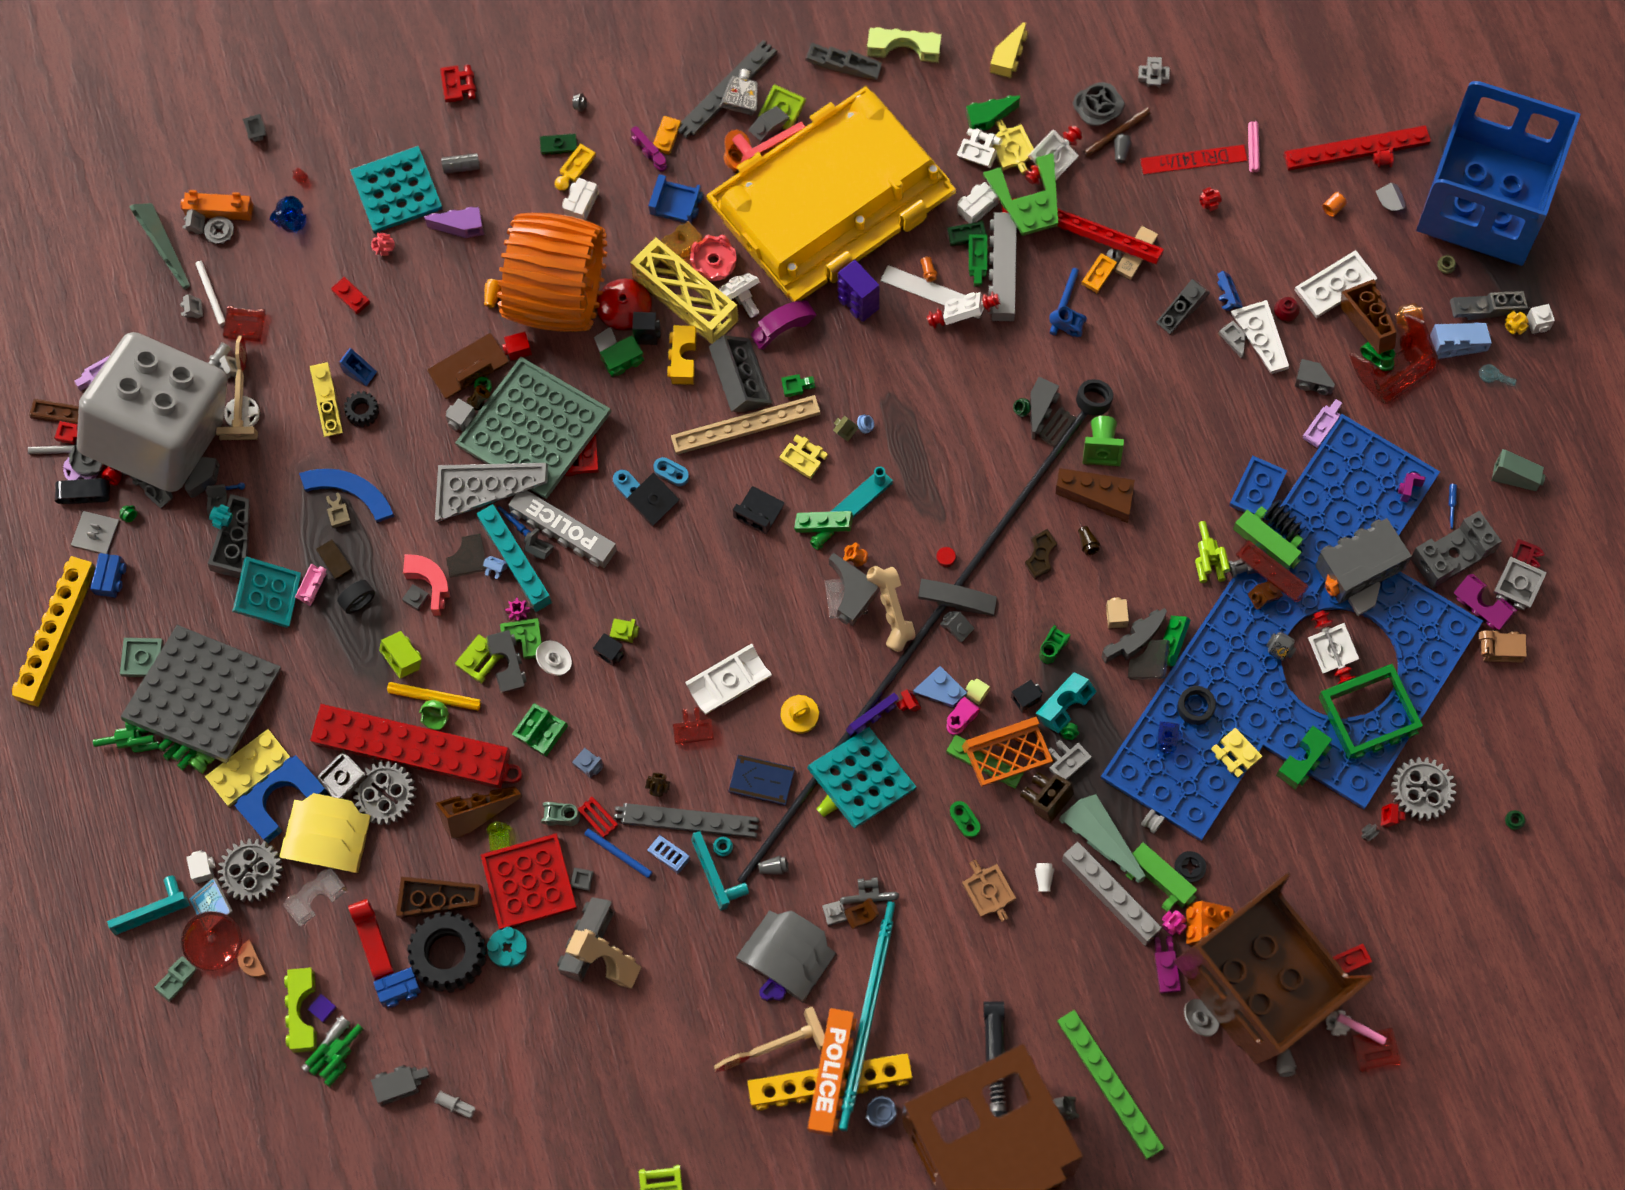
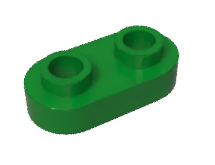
(964, 820)

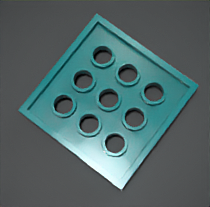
(390, 199)
(844, 799)

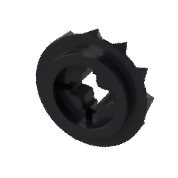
(1196, 860)

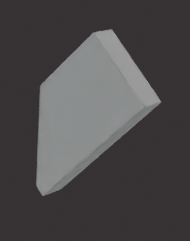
(1234, 337)
(1365, 599)

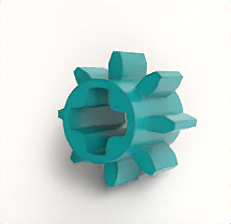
(220, 516)

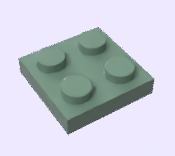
(139, 655)

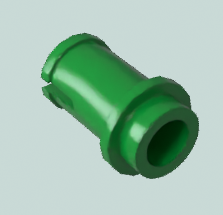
(818, 540)

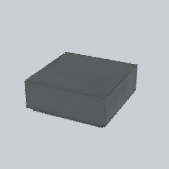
(582, 879)

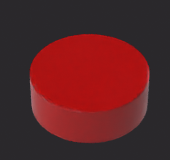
(946, 556)

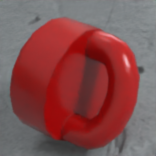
(112, 476)

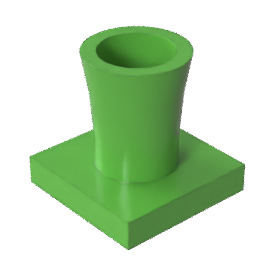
(1102, 447)

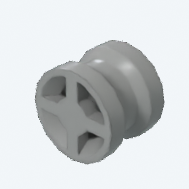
(1152, 821)

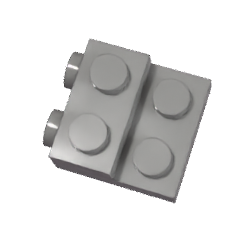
(1519, 583)

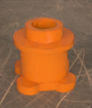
(855, 555)

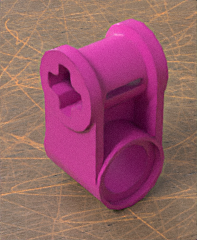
(963, 714)

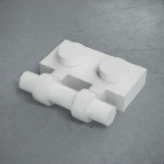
(976, 152)

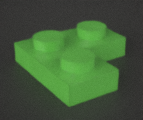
(526, 631)

